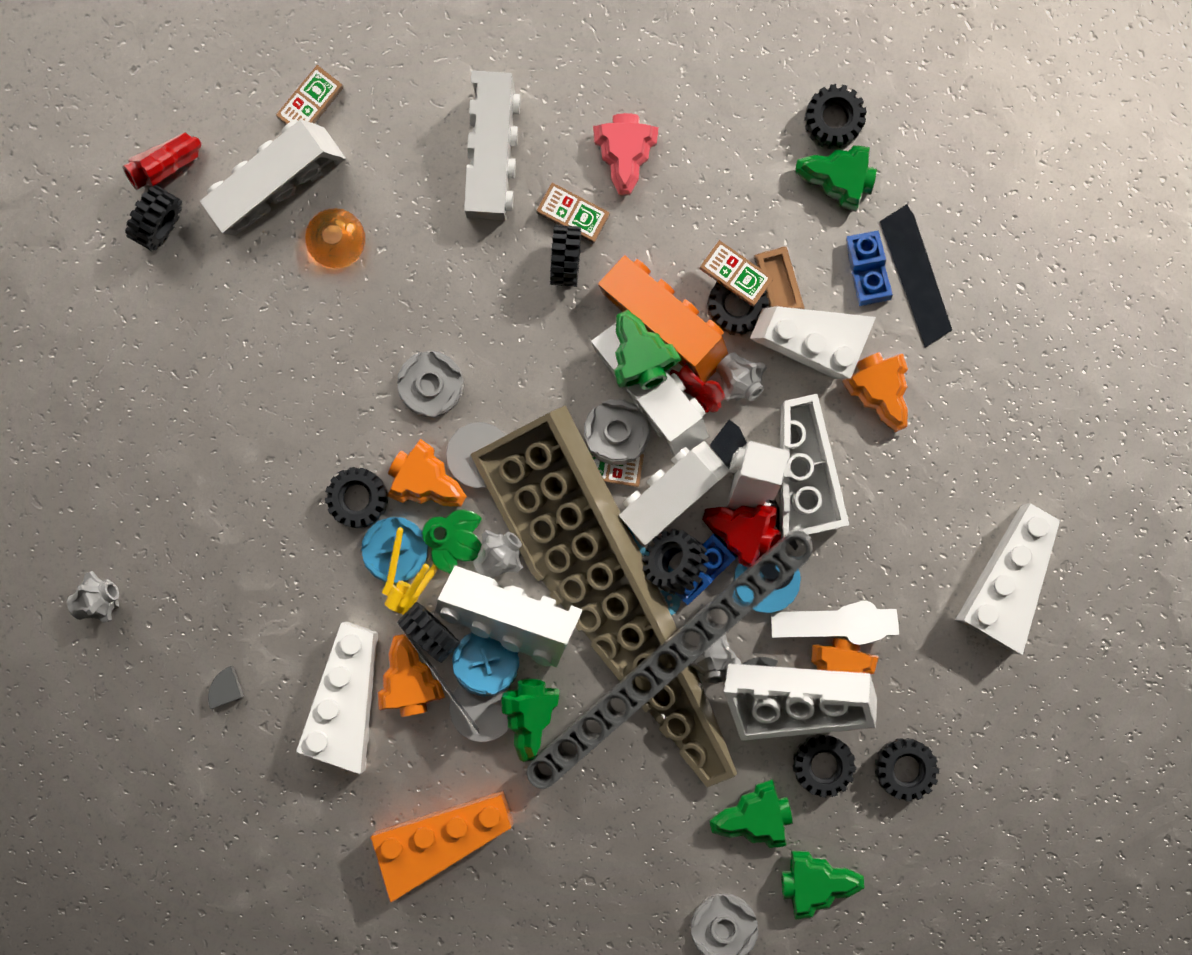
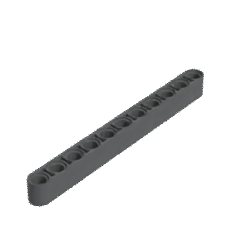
(659, 675)

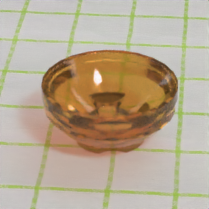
(343, 252)

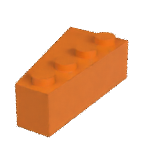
(662, 313)
(429, 844)

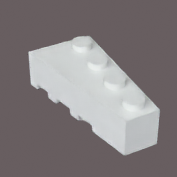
(491, 146)
(270, 175)
(665, 405)
(810, 484)
(1011, 583)
(507, 616)
(798, 701)
(341, 709)

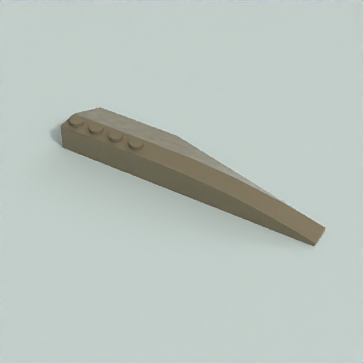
(591, 562)

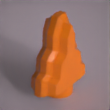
(881, 387)
(423, 478)
(843, 657)
(408, 681)

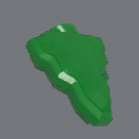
(841, 175)
(641, 354)
(528, 714)
(757, 817)
(815, 884)

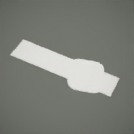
(857, 621)

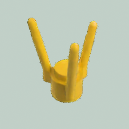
(404, 595)

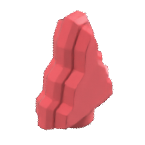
(625, 148)

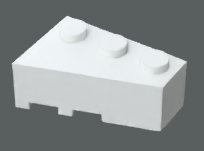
(815, 338)
(757, 475)
(672, 491)

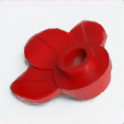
(707, 393)

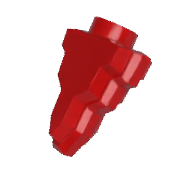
(161, 160)
(746, 530)

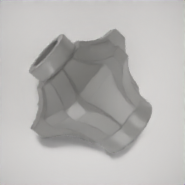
(741, 377)
(498, 554)
(94, 599)
(715, 661)

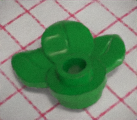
(458, 541)

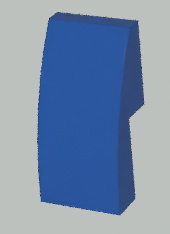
(868, 268)
(718, 560)

